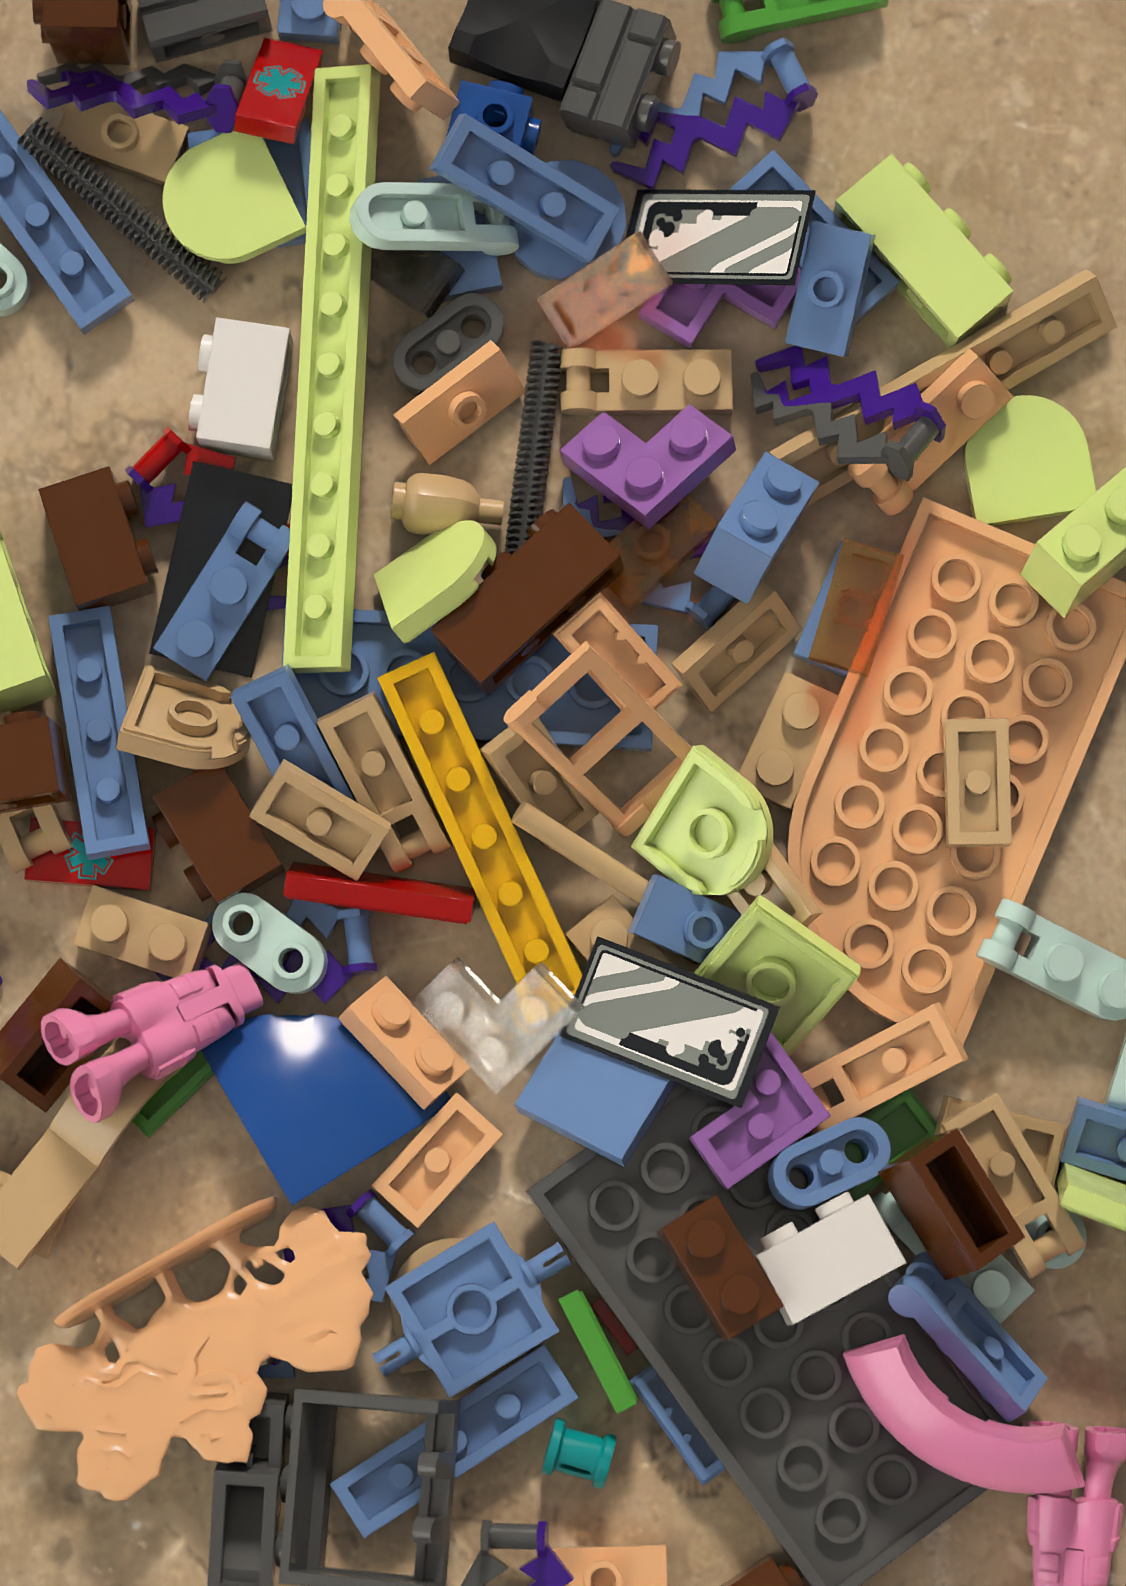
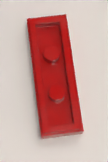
(380, 893)

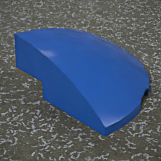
(311, 1097)

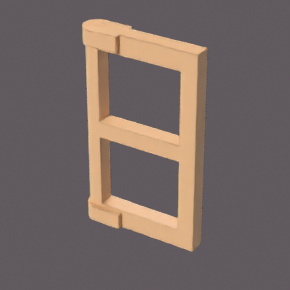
(637, 710)

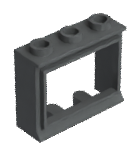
(307, 1489)

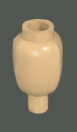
(438, 501)

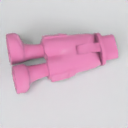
(164, 1028)
(1078, 1535)

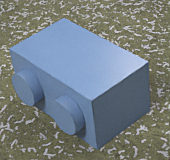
(756, 527)

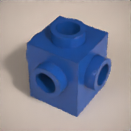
(502, 109)

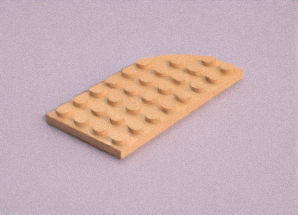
(871, 808)

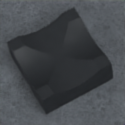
(524, 41)

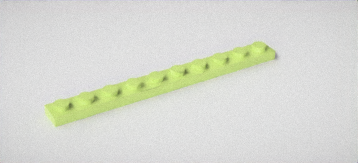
(331, 374)

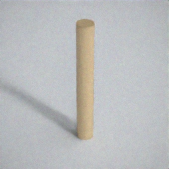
(580, 851)

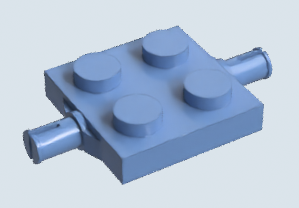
(471, 1309)

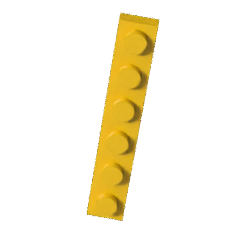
(478, 820)

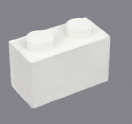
(242, 388)
(829, 1257)

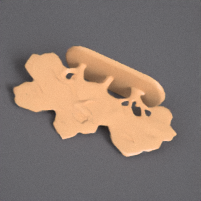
(199, 1360)

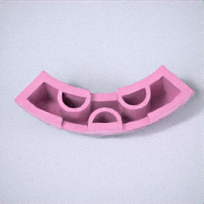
(952, 1440)

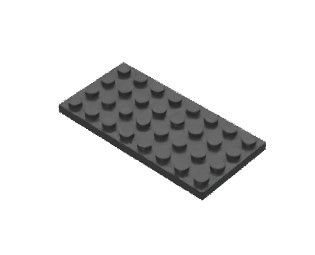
(776, 1395)

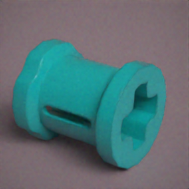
(578, 1453)

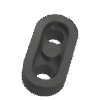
(444, 341)

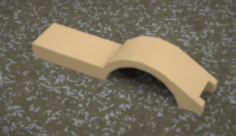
(63, 1166)

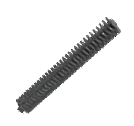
(120, 209)
(533, 442)

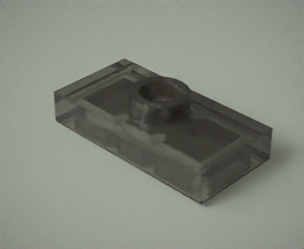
(415, 277)

